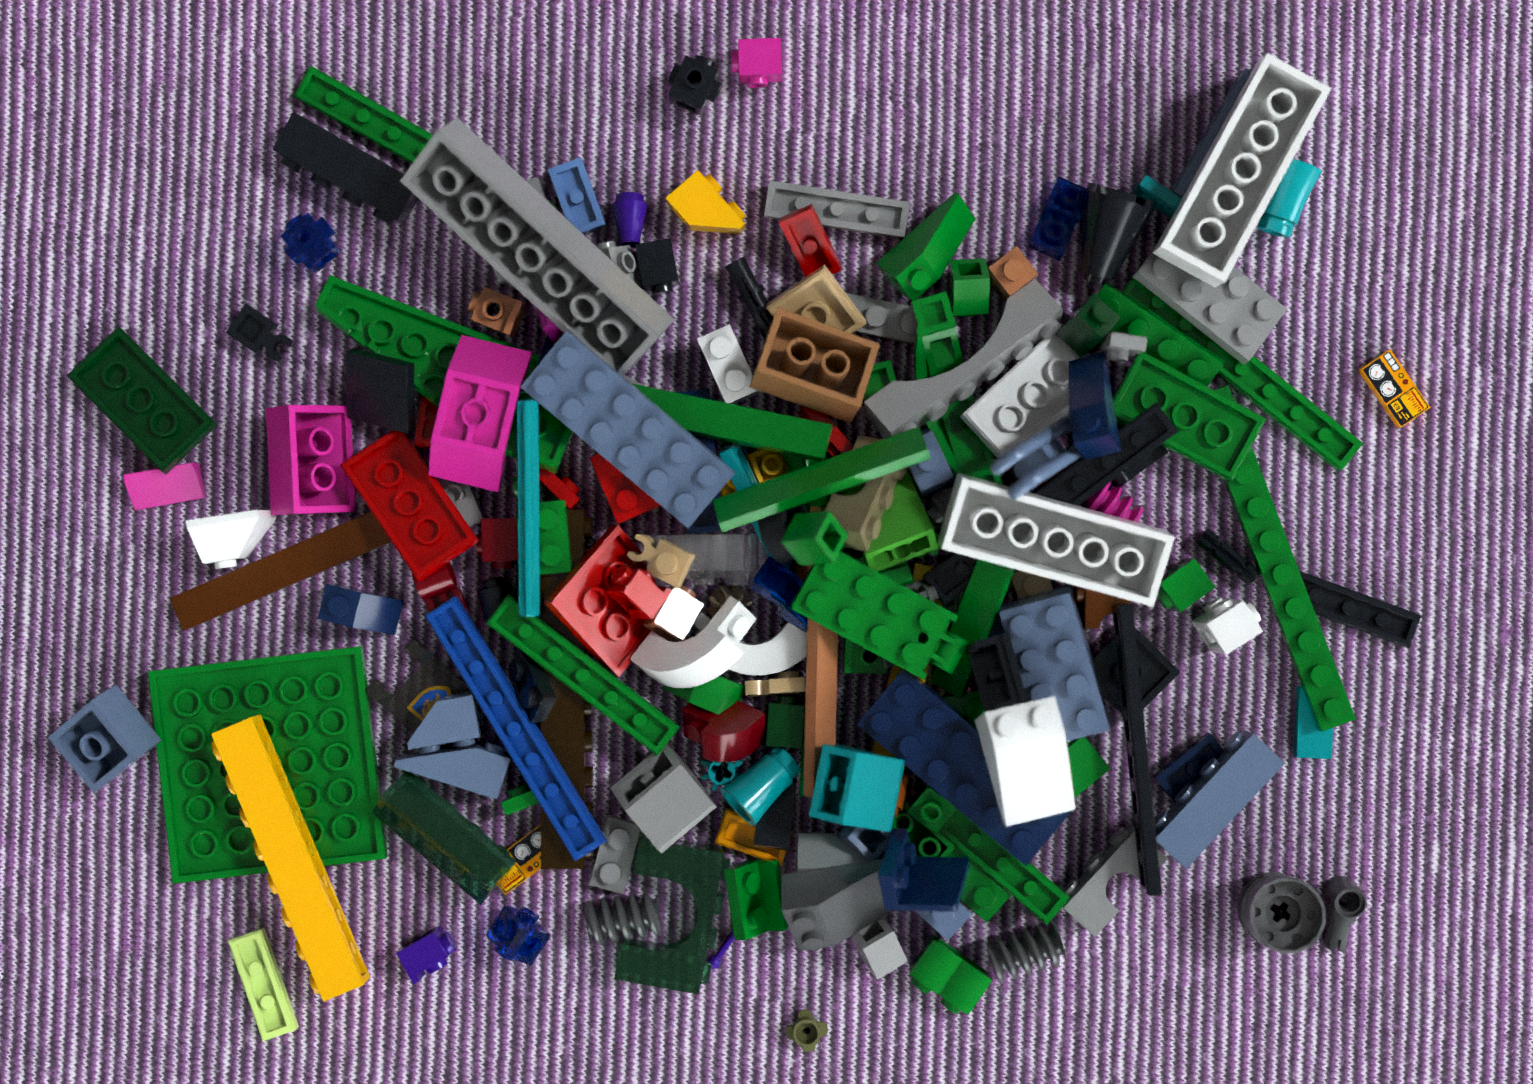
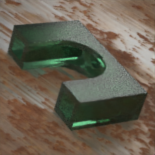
(680, 963)

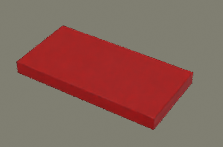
(409, 503)

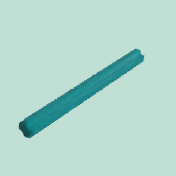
(528, 508)

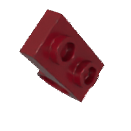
(440, 588)

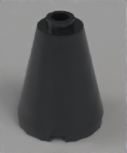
(1110, 230)

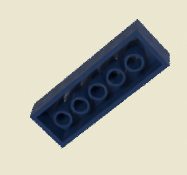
(949, 757)

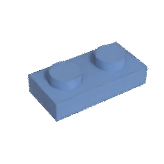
(577, 196)

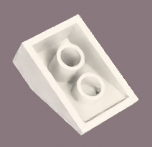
(1027, 760)

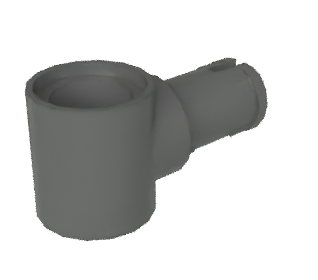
(1342, 913)

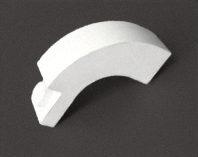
(769, 656)
(700, 657)

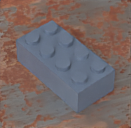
(1057, 659)

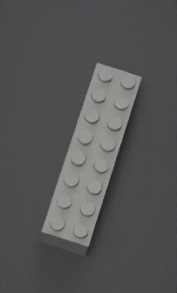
(535, 246)

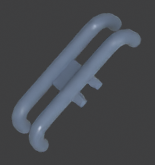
(1037, 458)

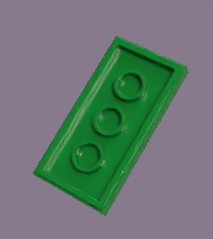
(1210, 425)

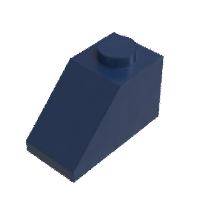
(360, 609)

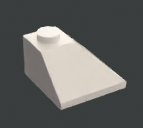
(229, 536)

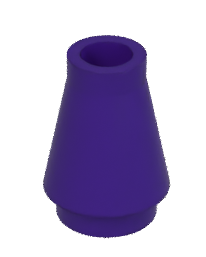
(629, 216)

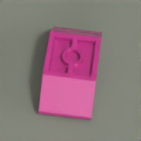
(477, 413)

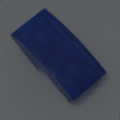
(1058, 219)
(780, 587)

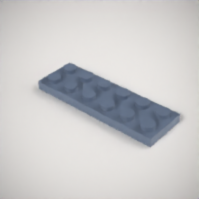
(627, 429)

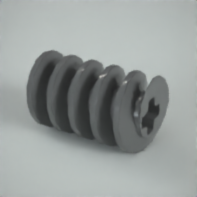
(623, 918)
(1026, 951)

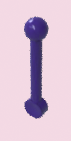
(715, 959)

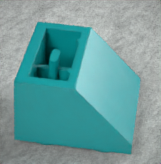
(856, 787)

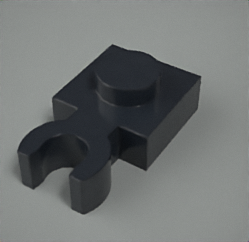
(257, 331)

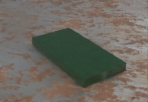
(142, 400)

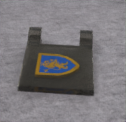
(421, 690)

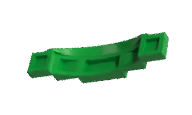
(935, 353)

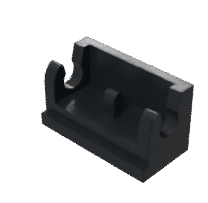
(996, 672)

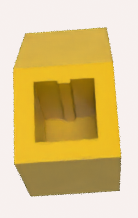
(702, 207)

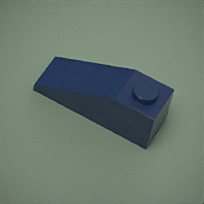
(1092, 407)

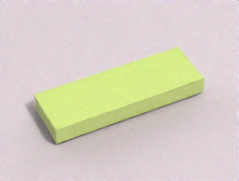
(263, 984)

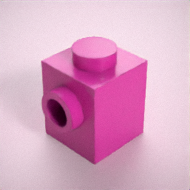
(758, 61)

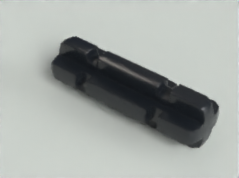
(1228, 556)

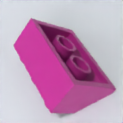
(306, 457)

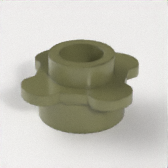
(809, 1040)

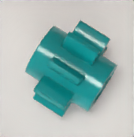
(726, 778)

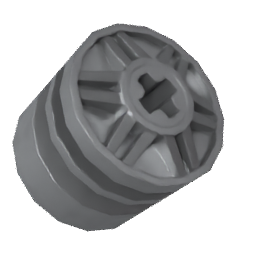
(1301, 917)

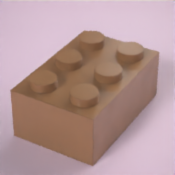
(814, 365)

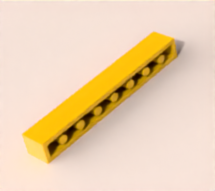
(290, 857)

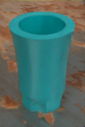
(1289, 199)
(761, 785)

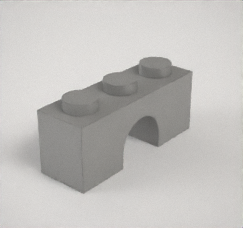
(1088, 893)

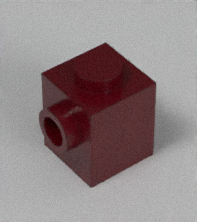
(498, 542)

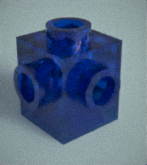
(314, 252)
(518, 934)

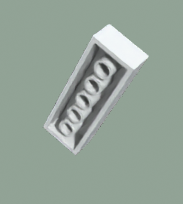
(1241, 170)
(1055, 540)

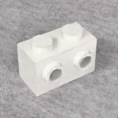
(1227, 624)

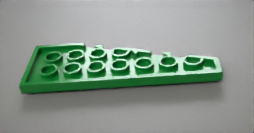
(428, 342)

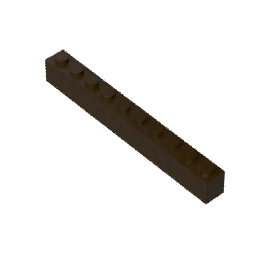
(567, 720)

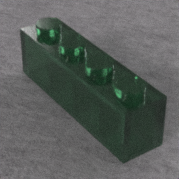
(444, 836)

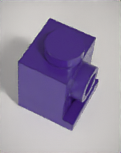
(426, 953)

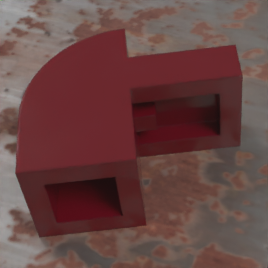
(728, 735)

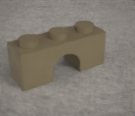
(862, 513)

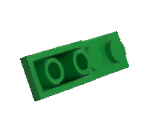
(980, 890)

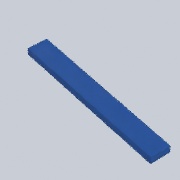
(514, 728)

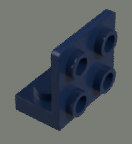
(919, 882)

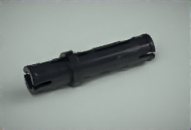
(739, 271)

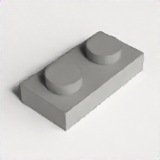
(615, 855)

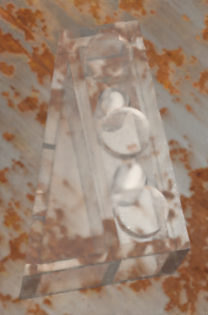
(720, 556)

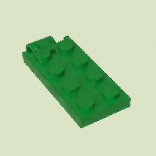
(879, 615)

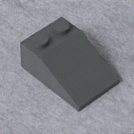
(831, 903)

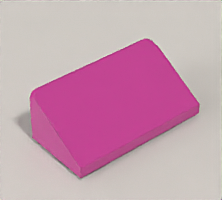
(156, 489)

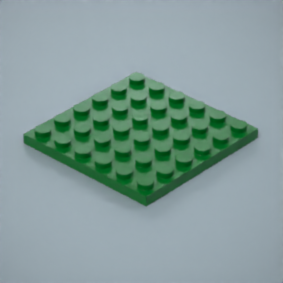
(321, 734)

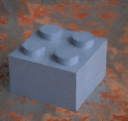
(104, 738)

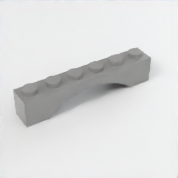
(910, 404)

